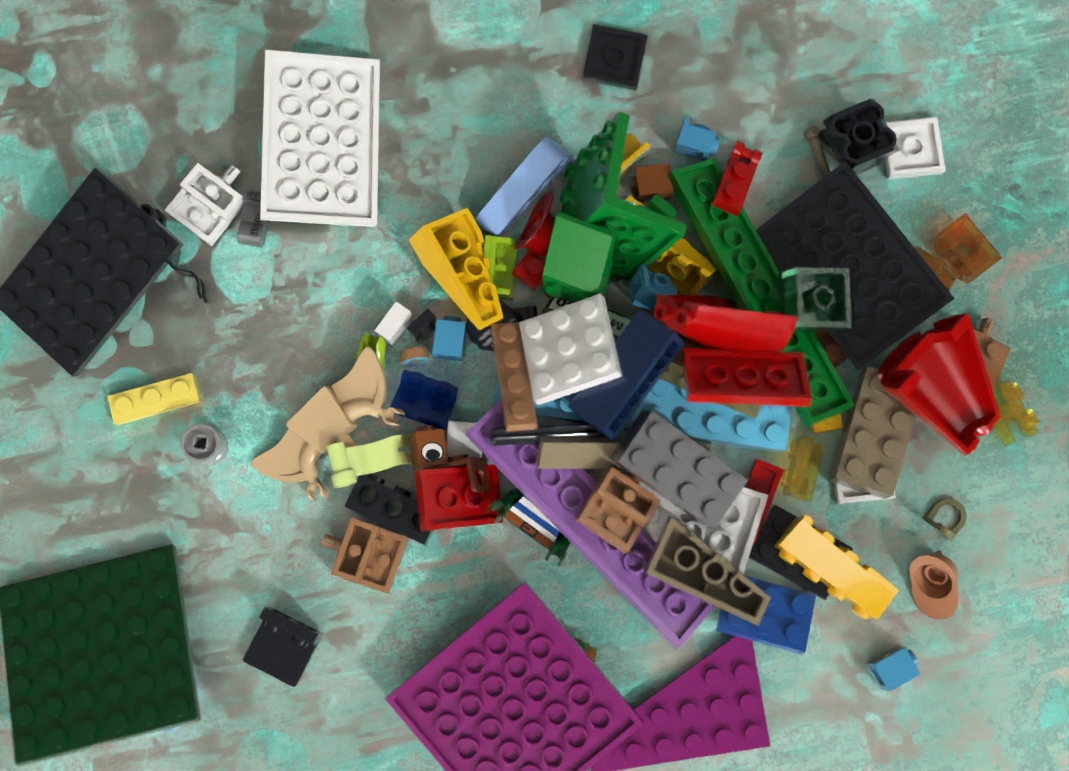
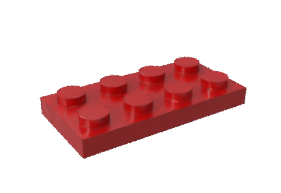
(746, 377)

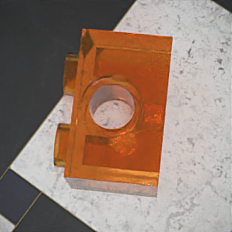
(965, 233)

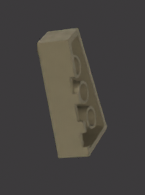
(696, 569)

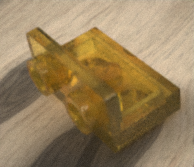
(803, 470)

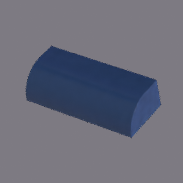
(643, 356)

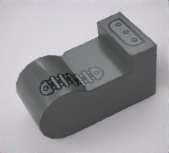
(251, 229)

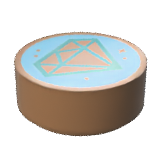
(414, 356)

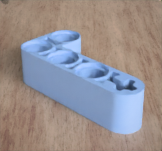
(523, 186)

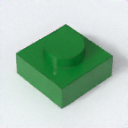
(661, 206)

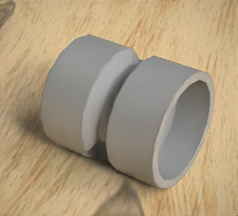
(204, 444)

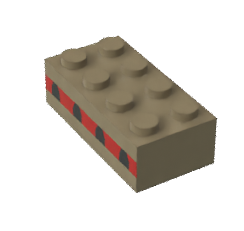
(872, 439)

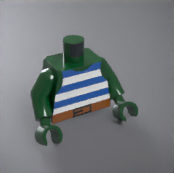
(531, 521)

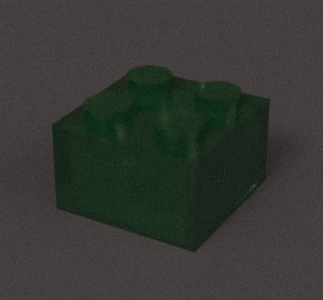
(817, 298)

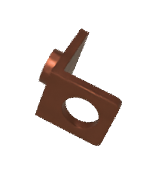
(472, 464)

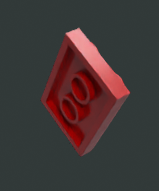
(448, 501)

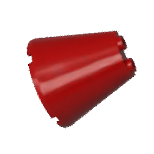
(719, 326)
(944, 382)

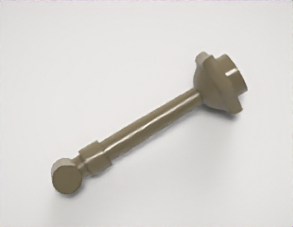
(812, 135)

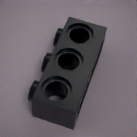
(378, 512)

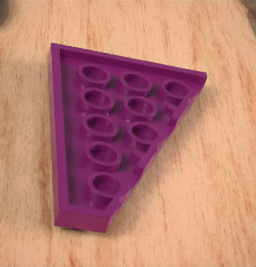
(699, 714)

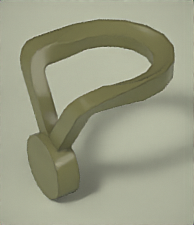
(931, 513)

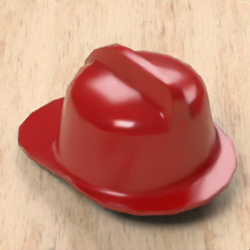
(538, 228)

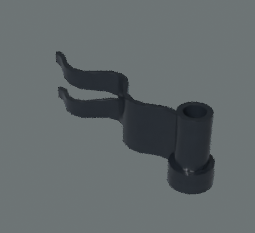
(174, 262)

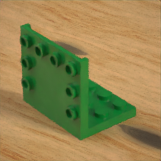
(591, 197)

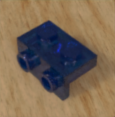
(425, 399)

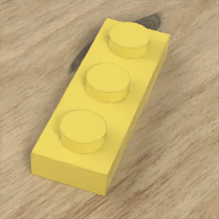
(154, 399)

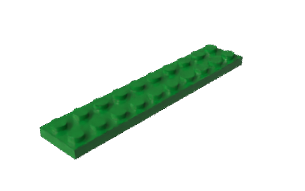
(754, 280)

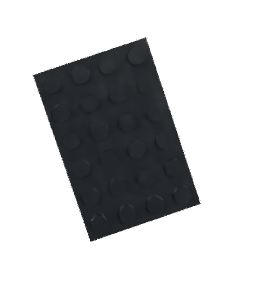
(846, 227)
(87, 272)

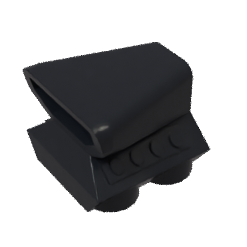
(860, 136)

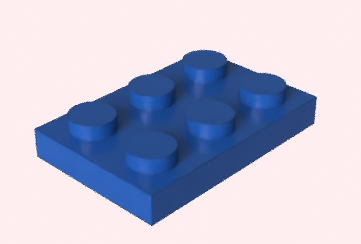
(784, 621)

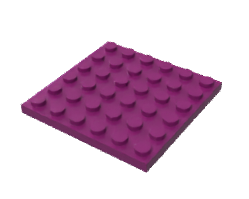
(514, 696)

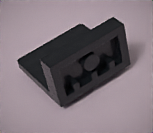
(282, 646)

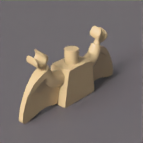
(326, 421)

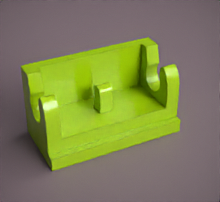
(502, 262)

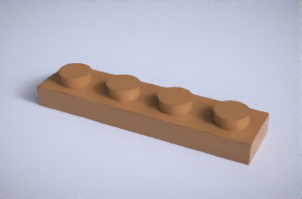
(513, 377)

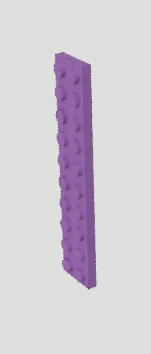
(560, 498)

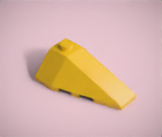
(456, 260)

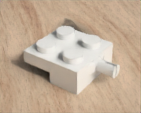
(206, 203)

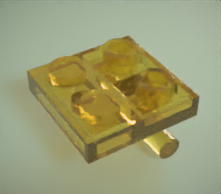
(1014, 410)

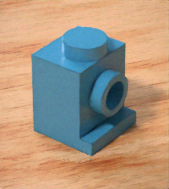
(696, 141)
(646, 285)

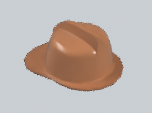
(935, 585)

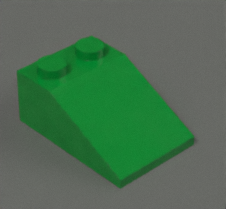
(578, 259)

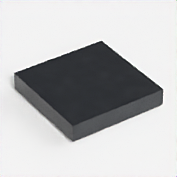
(614, 57)

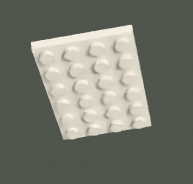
(320, 139)

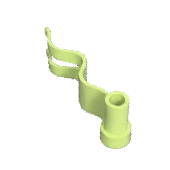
(366, 458)

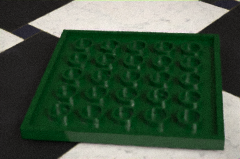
(97, 655)

